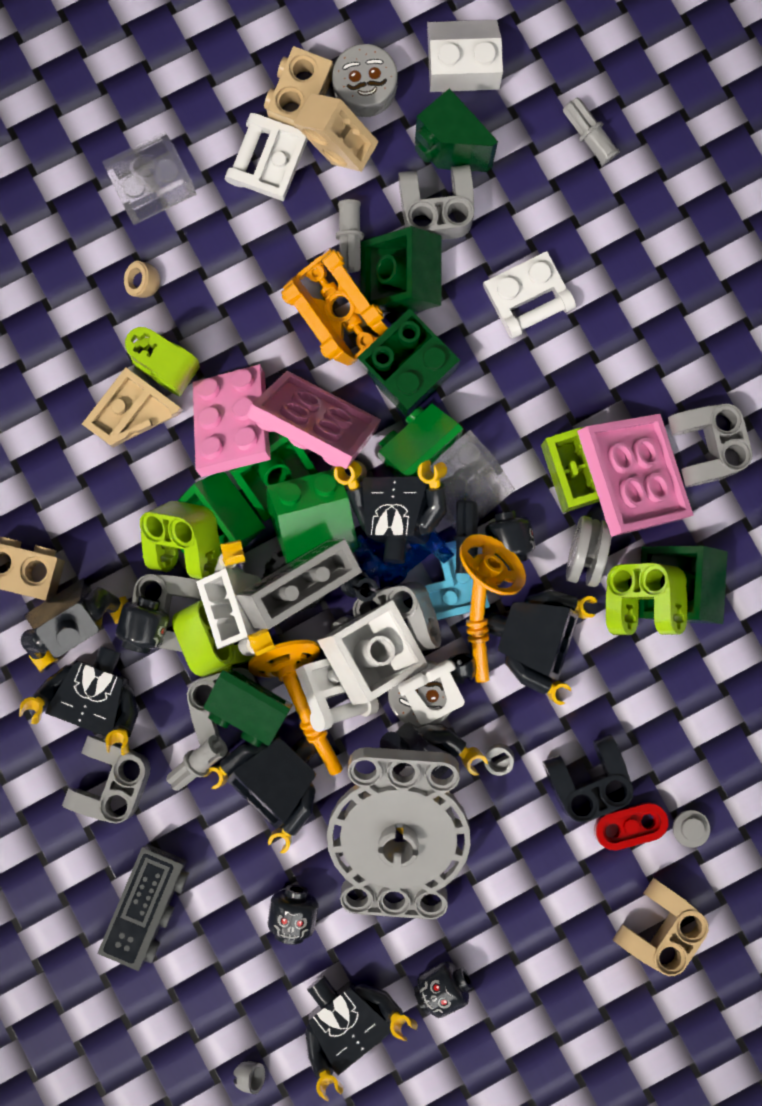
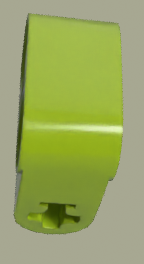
(168, 364)
(181, 527)
(623, 602)
(198, 643)

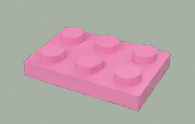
(221, 430)

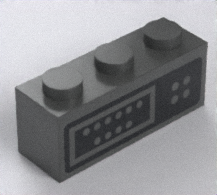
(144, 907)

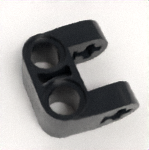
(594, 789)

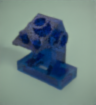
(392, 574)

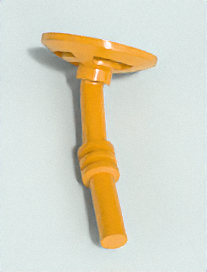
(487, 573)
(283, 667)

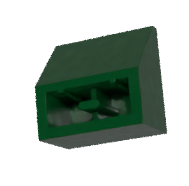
(408, 362)

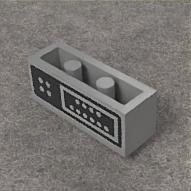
(298, 584)

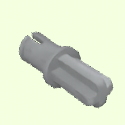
(590, 131)
(350, 234)
(197, 762)

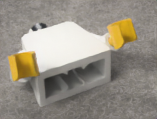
(224, 610)

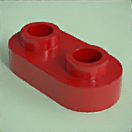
(630, 827)

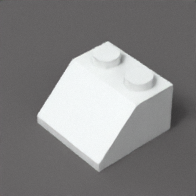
(464, 55)
(373, 653)

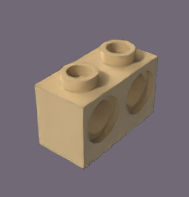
(295, 90)
(336, 132)
(19, 576)

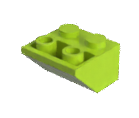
(569, 470)

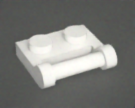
(277, 160)
(523, 285)
(321, 683)

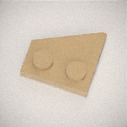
(129, 410)

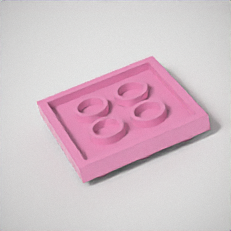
(314, 419)
(635, 473)

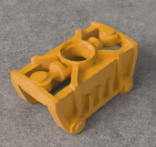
(320, 314)

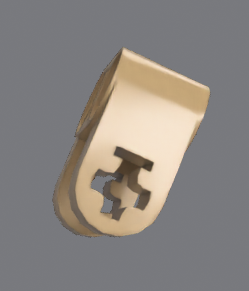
(668, 934)

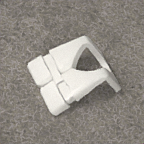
(453, 696)

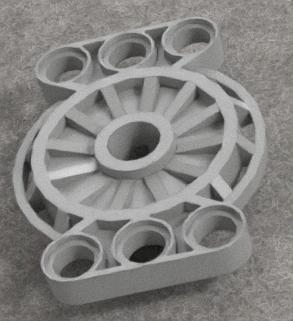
(369, 823)

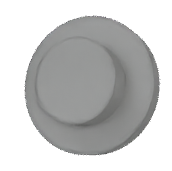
(691, 828)

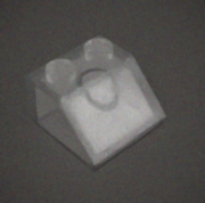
(149, 177)

